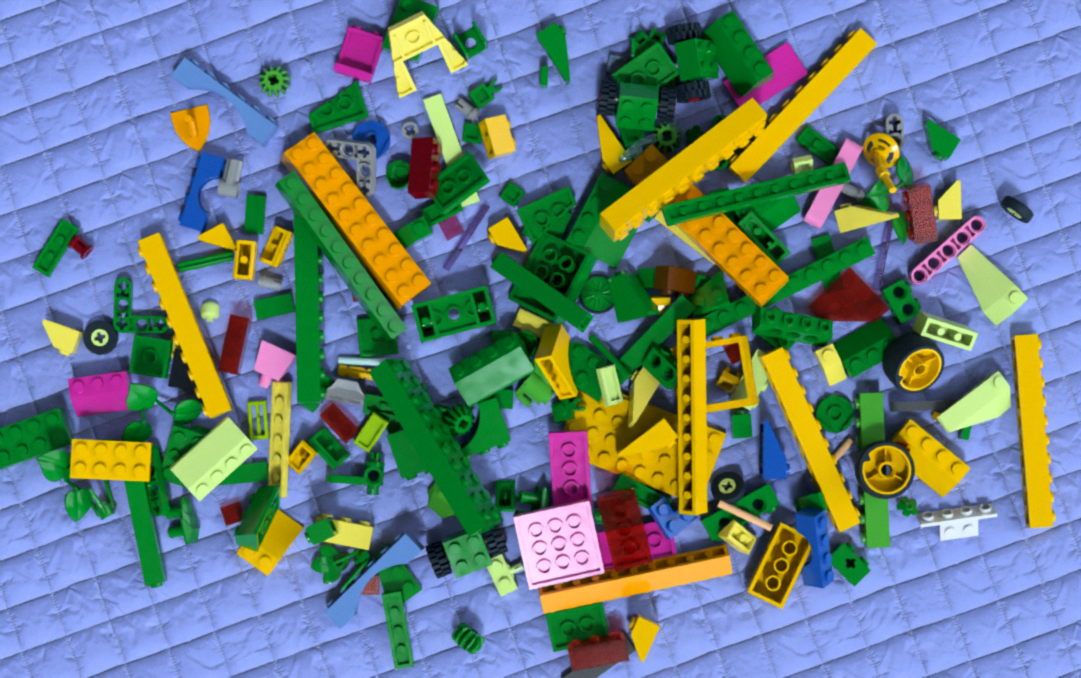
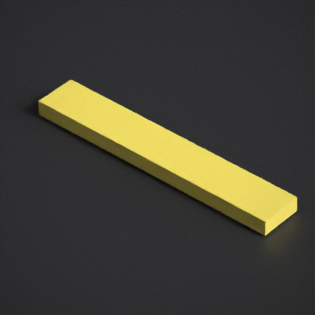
(280, 435)

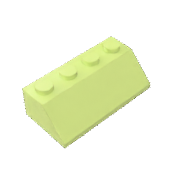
(213, 458)

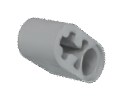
(888, 128)

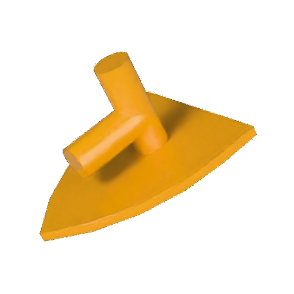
(192, 125)

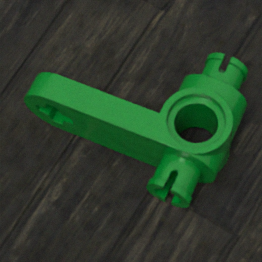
(372, 464)

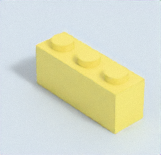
(350, 533)

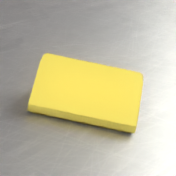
(738, 537)

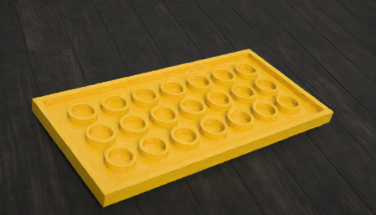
(610, 433)

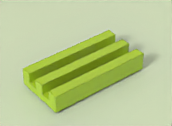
(250, 420)

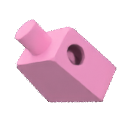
(272, 363)

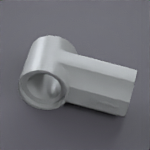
(230, 183)

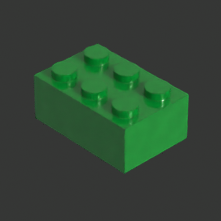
(406, 9)

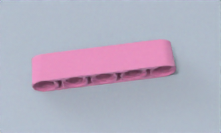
(826, 197)
(953, 244)

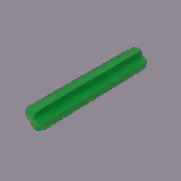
(205, 261)

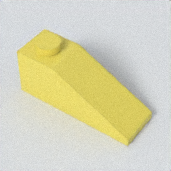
(859, 216)
(640, 393)

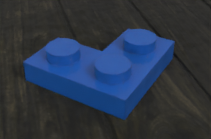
(669, 520)

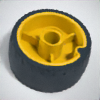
(913, 363)
(869, 467)

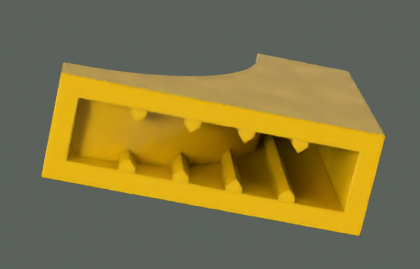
(554, 362)

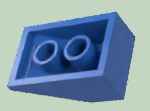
(771, 457)

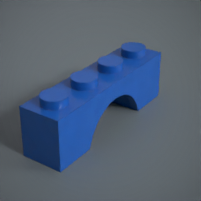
(208, 169)
(813, 526)

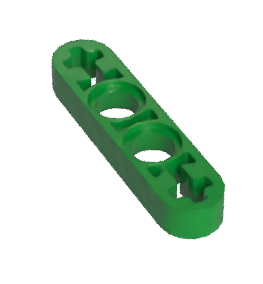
(157, 478)

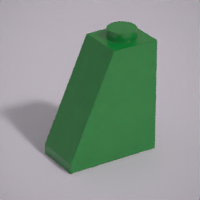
(630, 297)

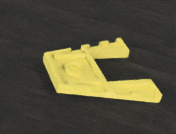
(413, 37)

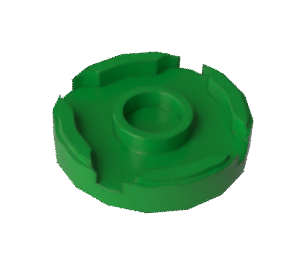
(834, 413)

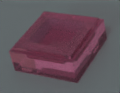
(451, 228)

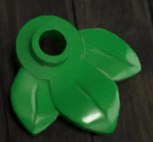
(324, 564)

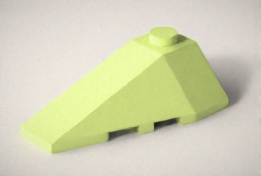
(993, 290)
(981, 403)

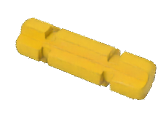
(354, 372)

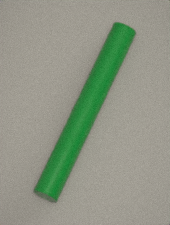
(610, 357)

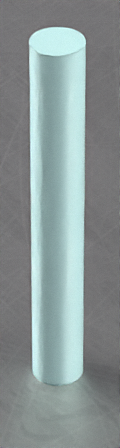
(360, 361)

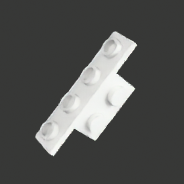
(958, 521)

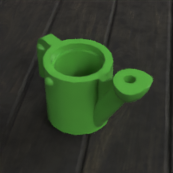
(536, 388)

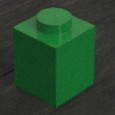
(741, 425)

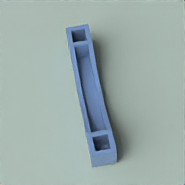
(194, 78)
(346, 607)

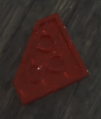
(848, 300)

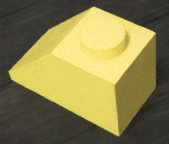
(948, 205)
(63, 337)
(830, 364)

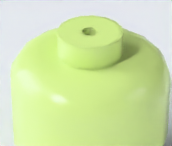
(210, 311)

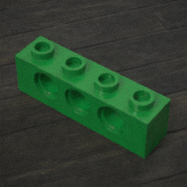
(792, 327)
(769, 504)

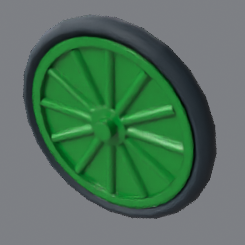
(596, 294)

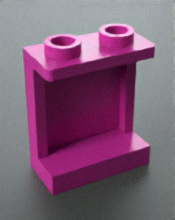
(359, 54)

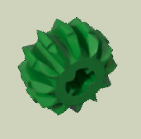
(459, 419)
(468, 638)

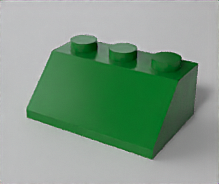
(771, 213)
(864, 347)
(258, 517)

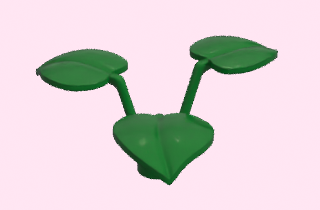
(878, 197)
(144, 396)
(56, 467)

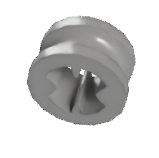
(404, 132)

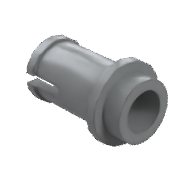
(471, 112)
(853, 192)
(269, 282)

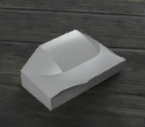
(346, 392)

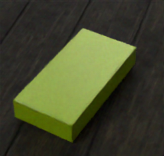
(371, 431)

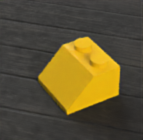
(643, 634)

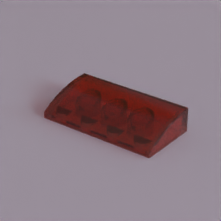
(624, 528)

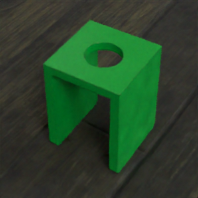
(475, 33)

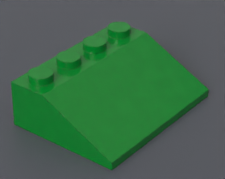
(588, 233)
(561, 267)

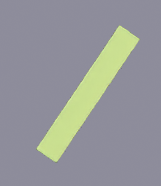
(446, 135)

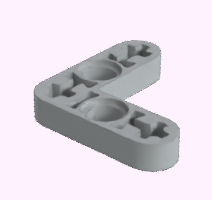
(362, 159)

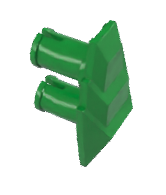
(538, 499)
(189, 526)

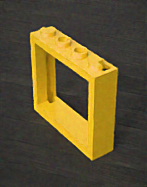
(747, 369)

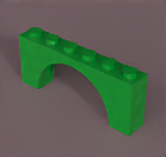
(489, 433)

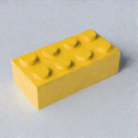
(111, 460)
(779, 565)

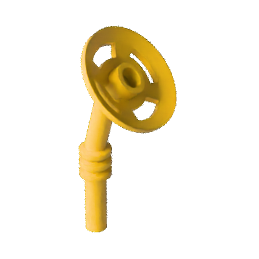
(879, 153)

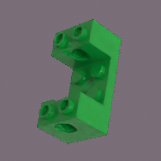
(474, 311)

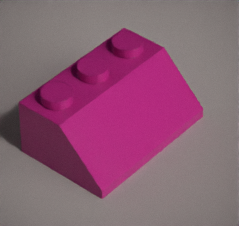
(99, 393)

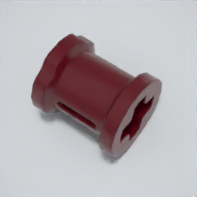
(80, 246)

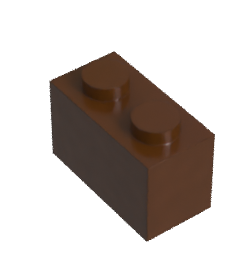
(674, 280)

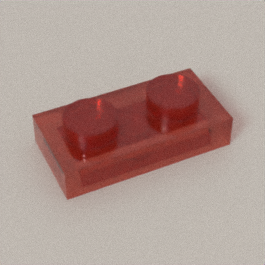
(339, 423)

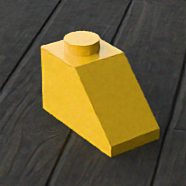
(506, 236)

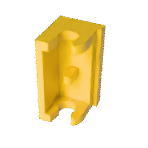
(276, 247)

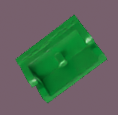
(329, 448)

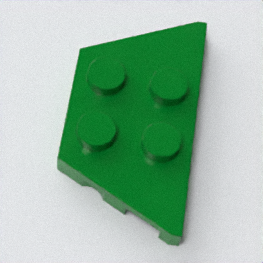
(583, 370)

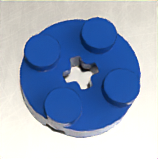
(379, 131)

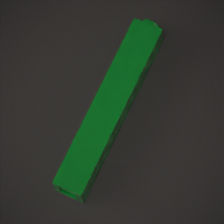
(541, 291)
(146, 534)

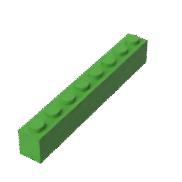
(874, 510)

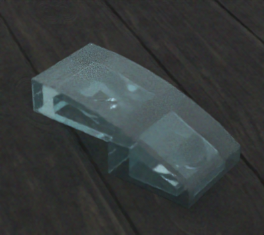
(637, 148)

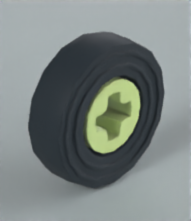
(1017, 209)
(109, 342)
(733, 494)

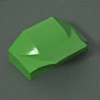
(438, 502)

